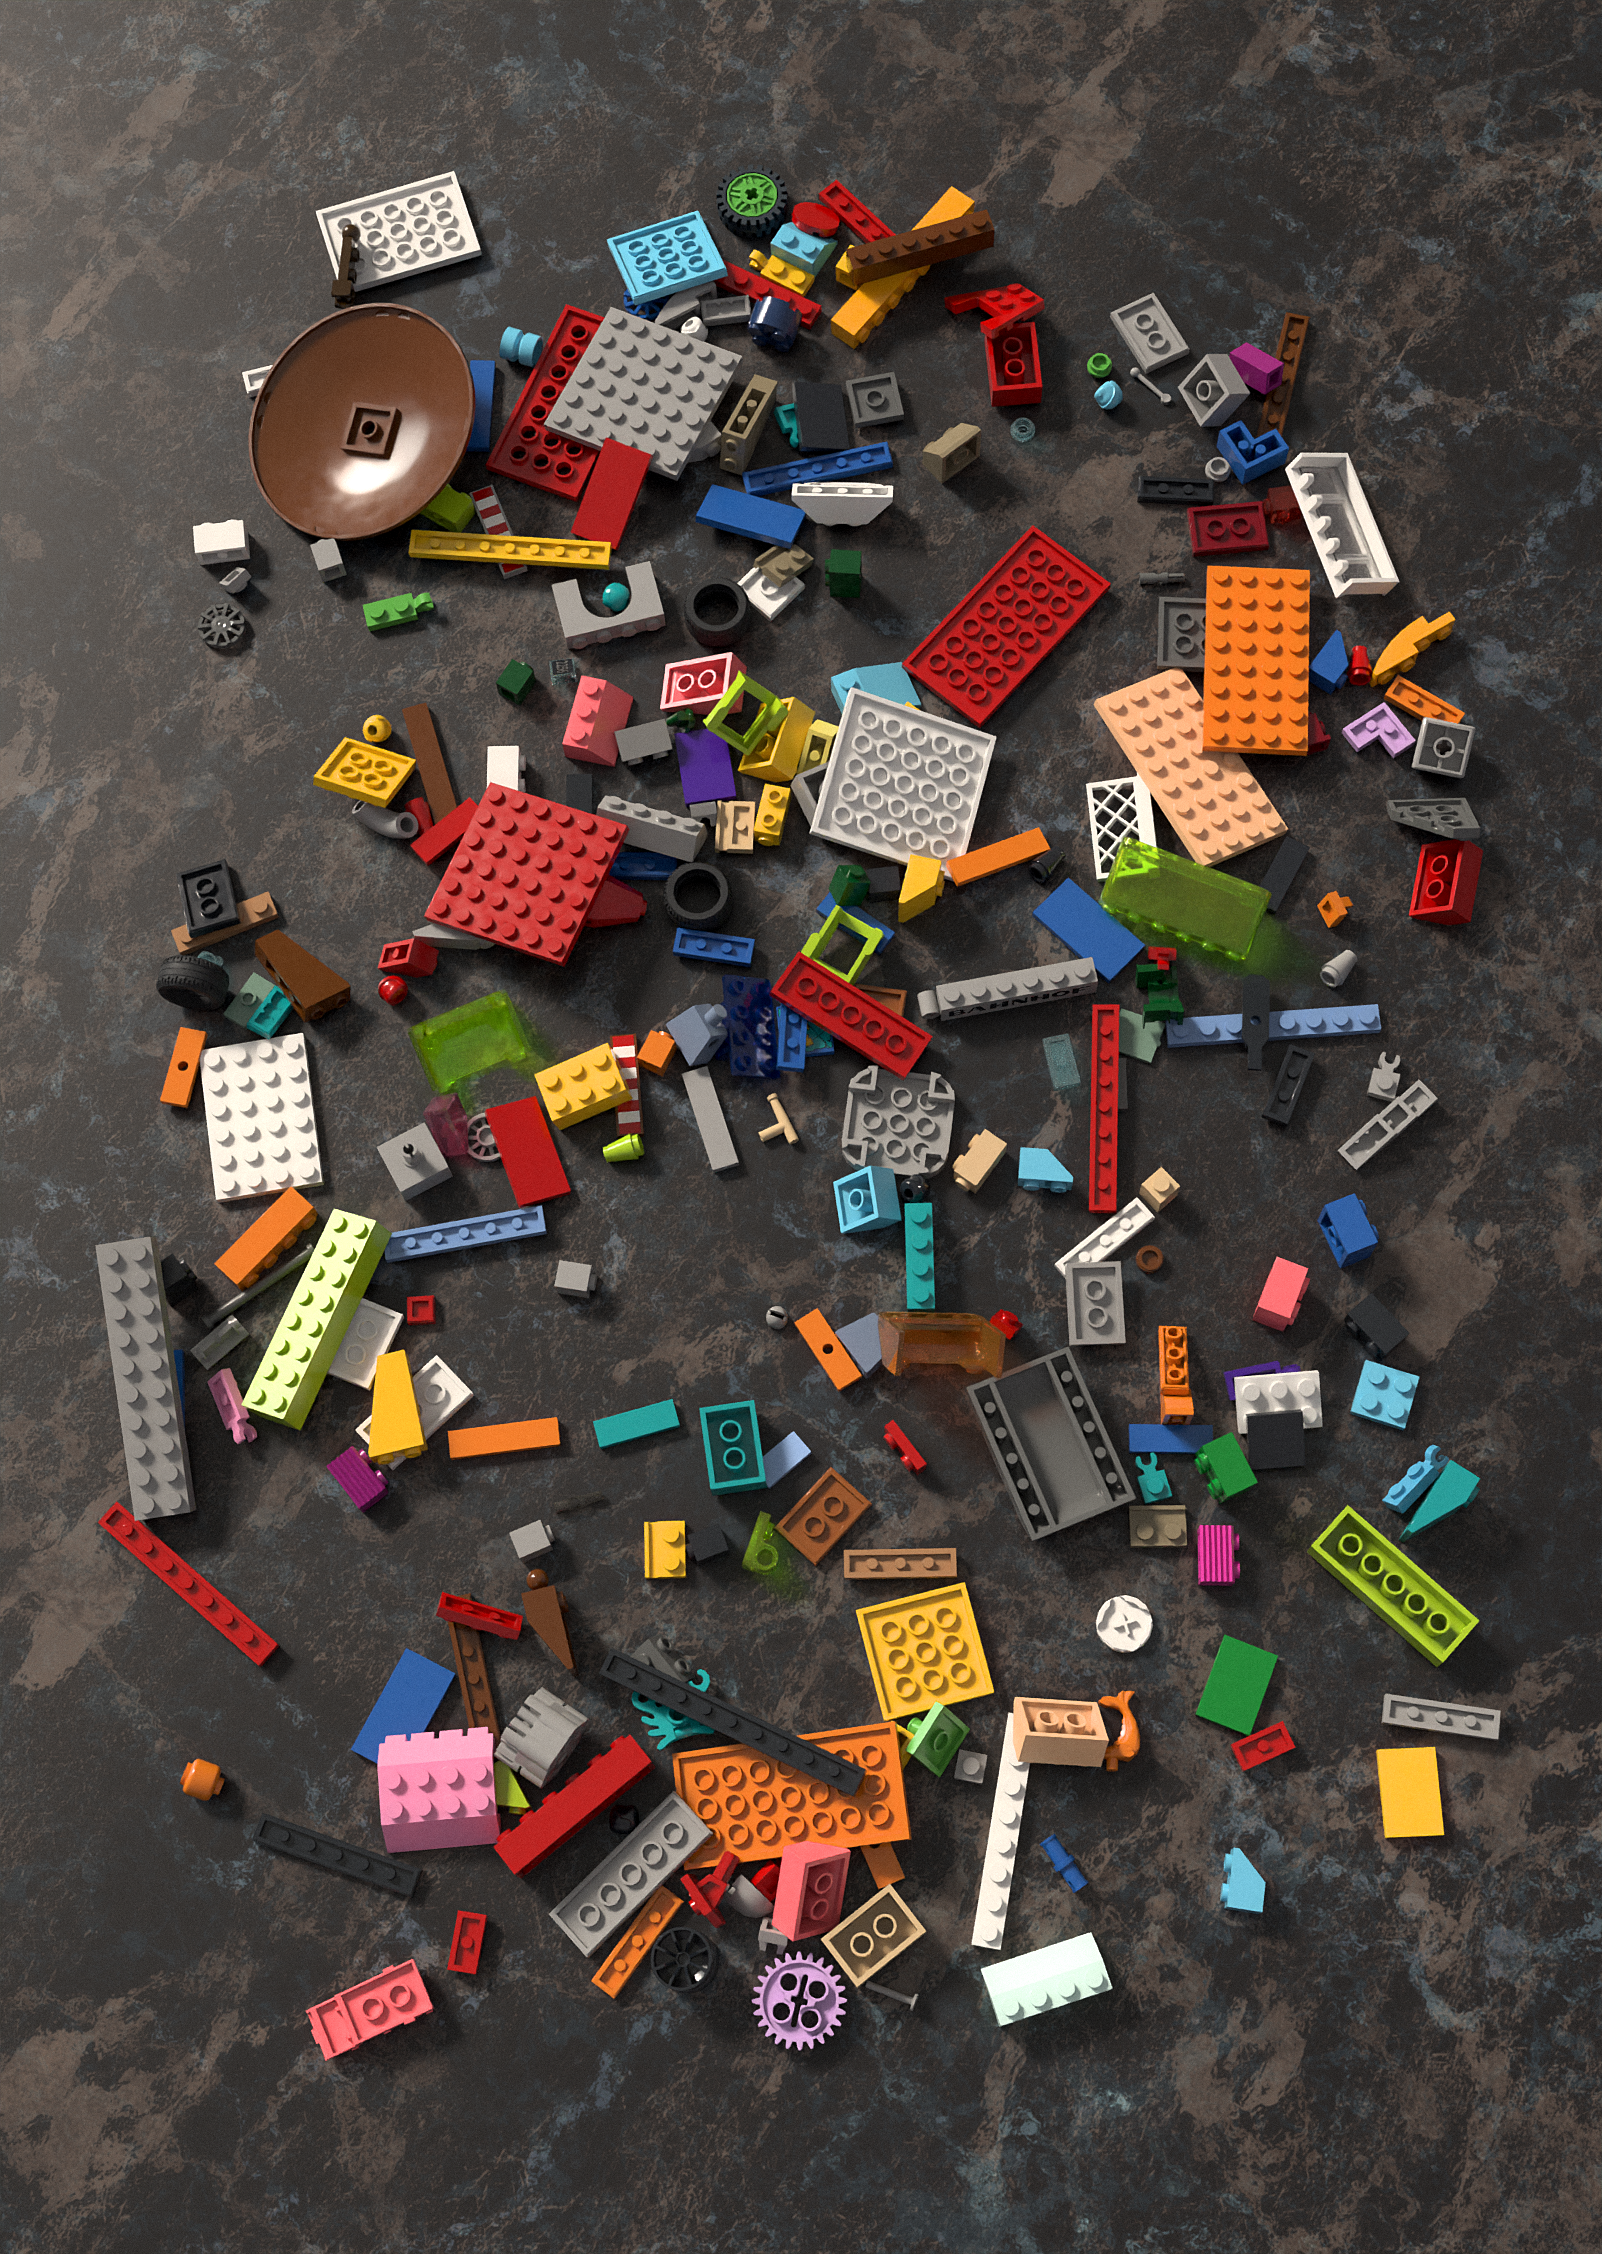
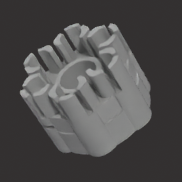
(542, 1739)

